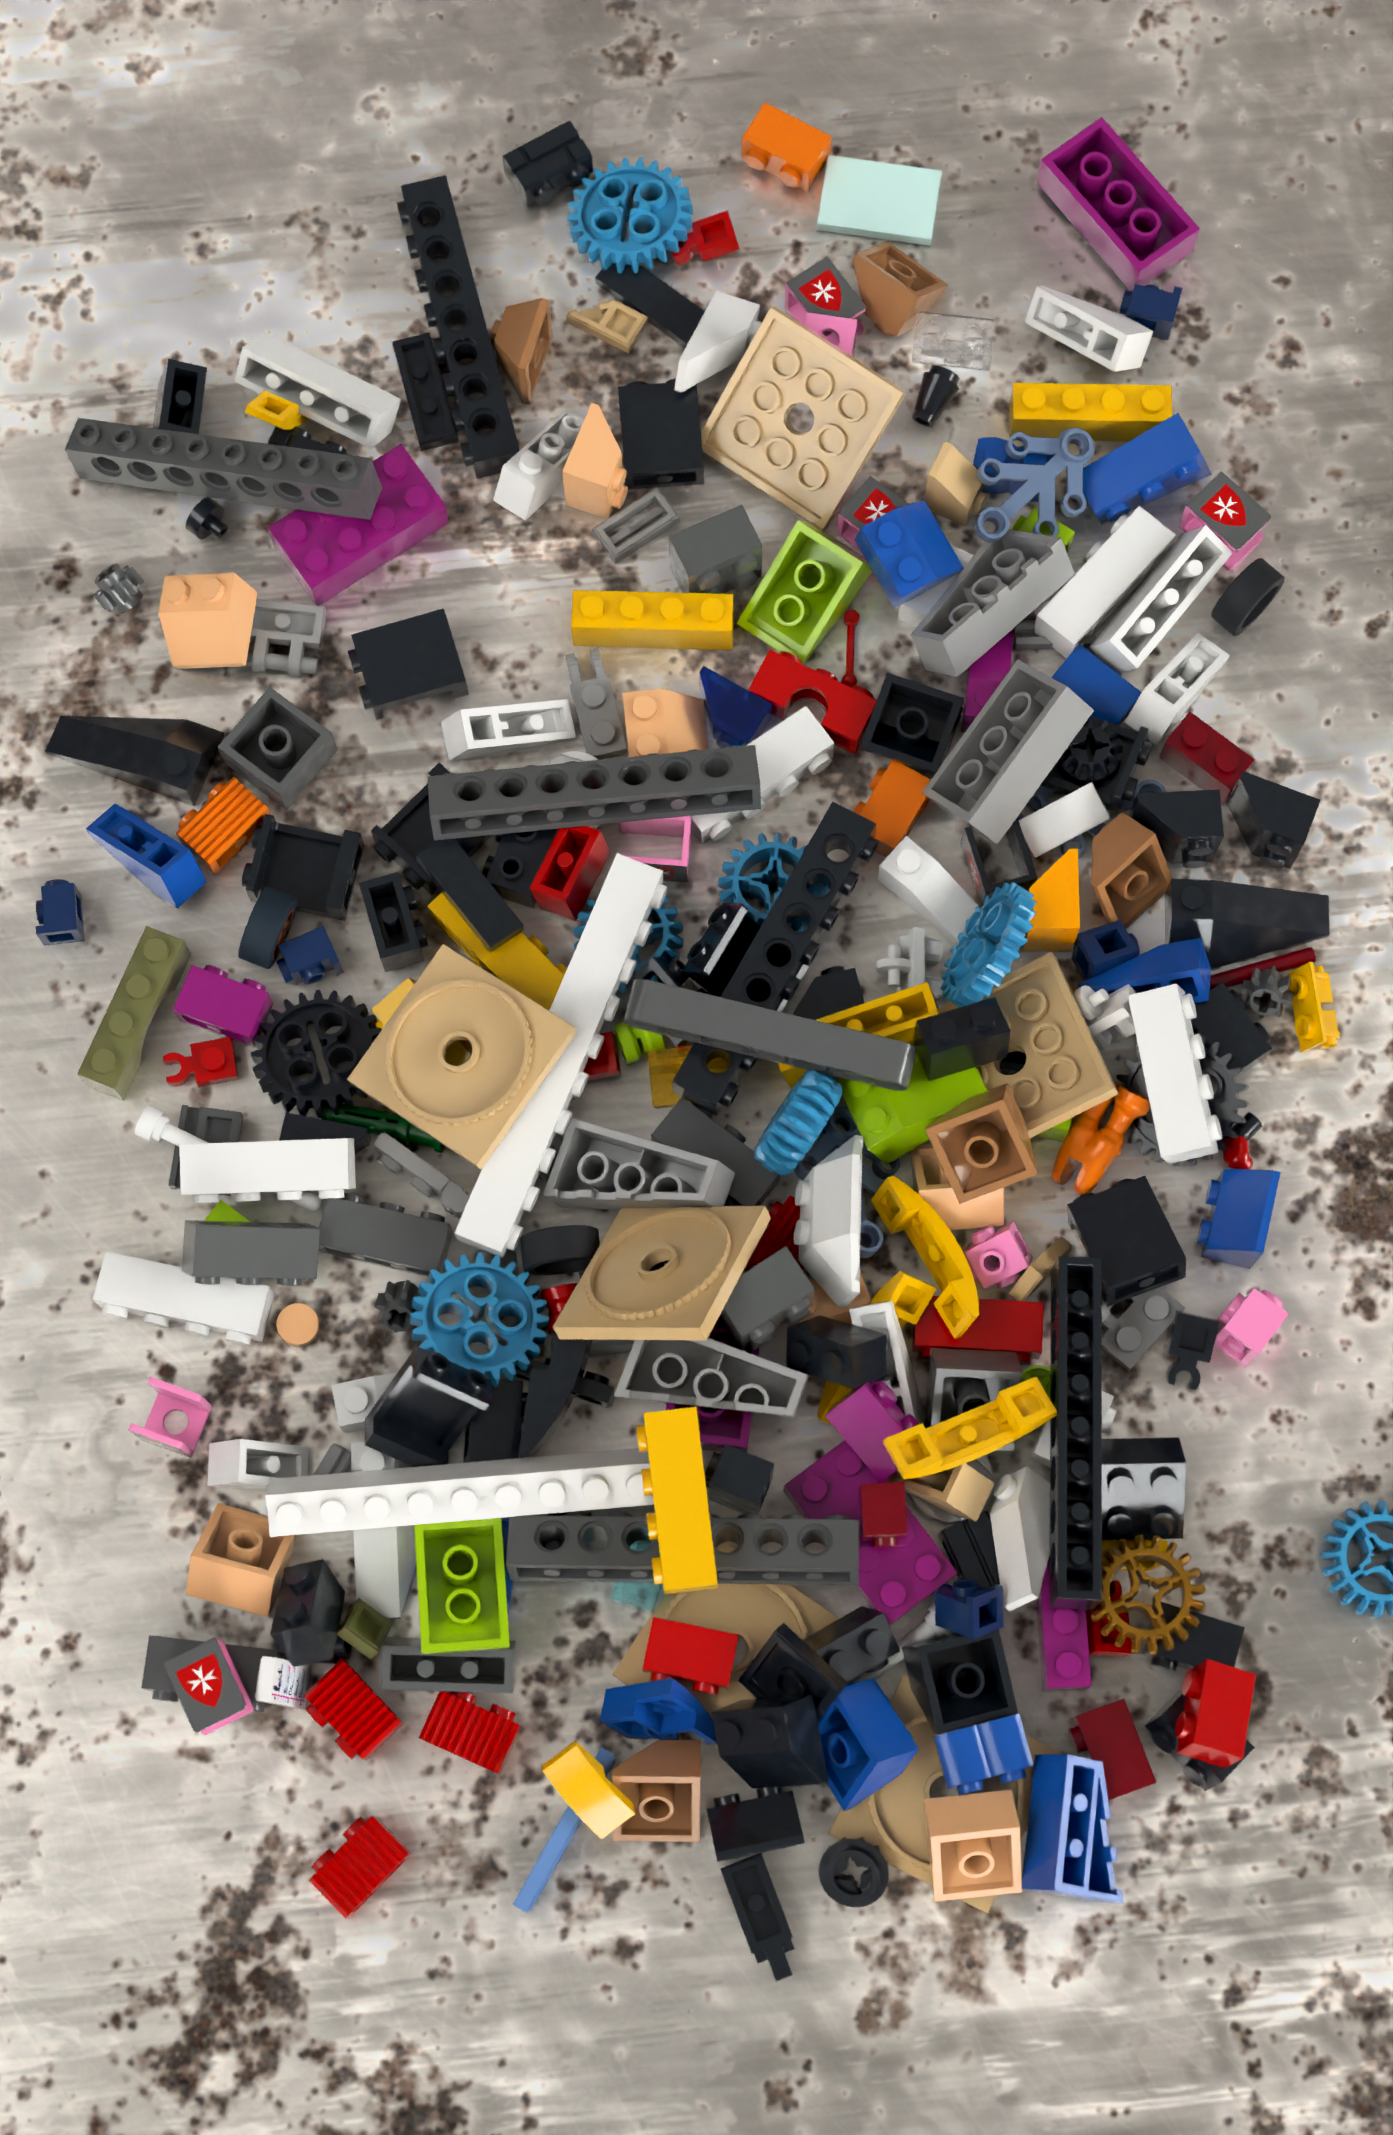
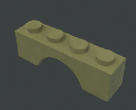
(118, 1043)

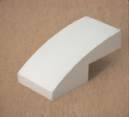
(1063, 819)

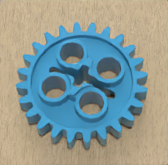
(661, 219)
(988, 945)
(506, 1297)

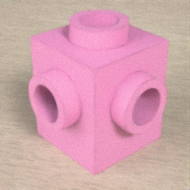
(1006, 1245)

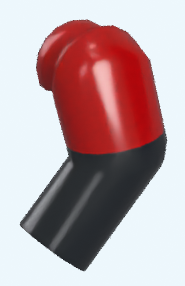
(1238, 1150)

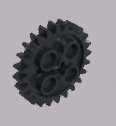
(281, 1064)
(1224, 1104)

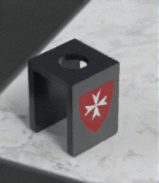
(976, 868)

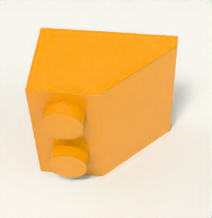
(1056, 907)

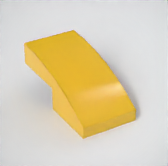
(276, 411)
(587, 1790)

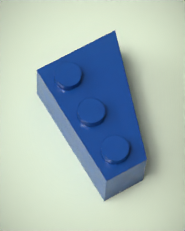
(1143, 470)
(1068, 1831)

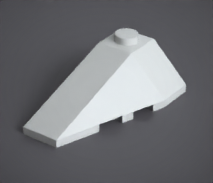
(382, 1555)

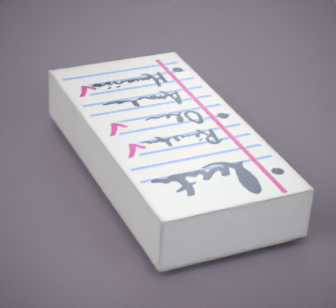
(282, 1683)

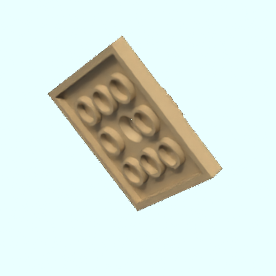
(753, 426)
(1062, 1060)
(480, 1100)
(681, 1299)
(740, 1609)
(896, 1812)

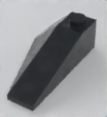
(147, 752)
(1242, 919)

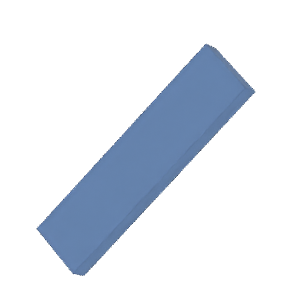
(555, 1848)

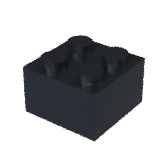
(1143, 1488)

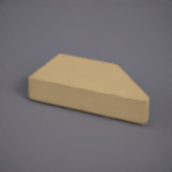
(611, 323)
(1039, 1270)

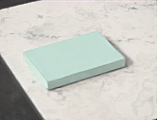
(879, 200)

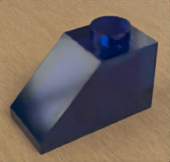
(732, 711)

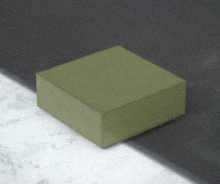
(365, 1628)

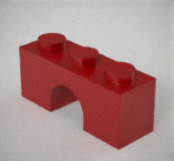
(787, 681)

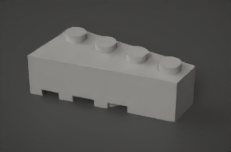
(990, 599)

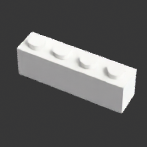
(319, 388)
(1104, 581)
(1161, 600)
(783, 758)
(1174, 1073)
(267, 1167)
(170, 1295)

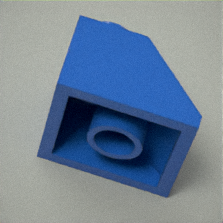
(908, 552)
(1238, 1216)
(863, 1743)

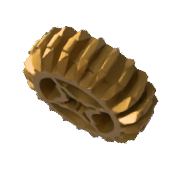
(1154, 1614)

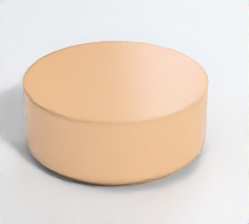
(297, 1325)

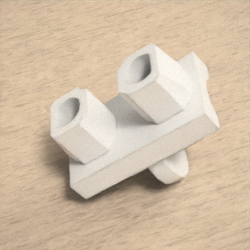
(908, 959)
(1105, 1011)

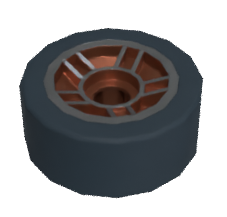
(267, 927)

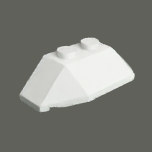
(832, 1222)

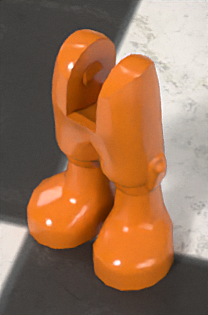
(1094, 1146)

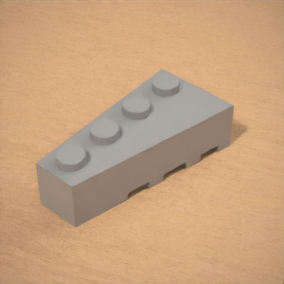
(625, 1171)
(709, 1377)

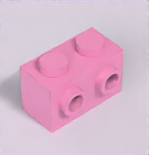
(1249, 1324)

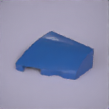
(1098, 686)
(656, 1712)

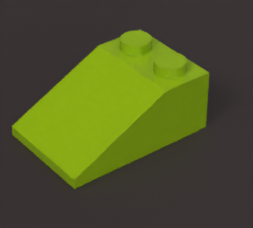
(804, 591)
(897, 1120)
(461, 1586)

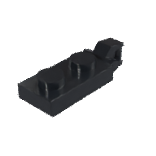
(760, 1913)

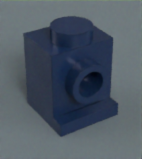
(1152, 308)
(60, 913)
(1103, 949)
(308, 957)
(969, 1608)

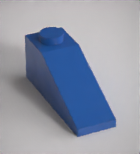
(149, 855)
(1162, 966)

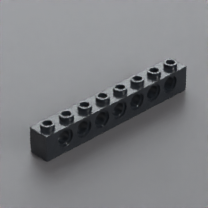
(432, 202)
(837, 830)
(1076, 1434)

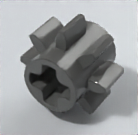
(118, 588)
(1267, 981)
(397, 1305)

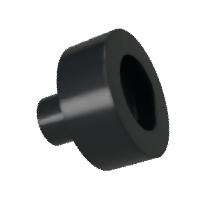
(206, 519)

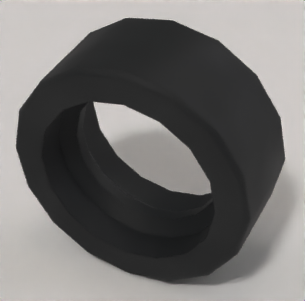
(1247, 596)
(559, 1249)

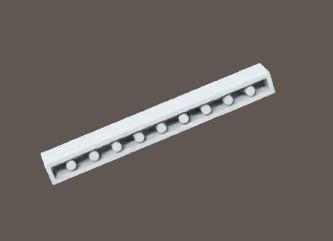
(585, 1002)
(456, 1492)

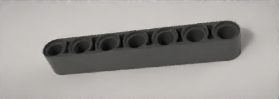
(770, 1035)

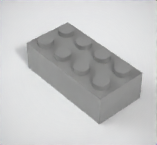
(1008, 751)

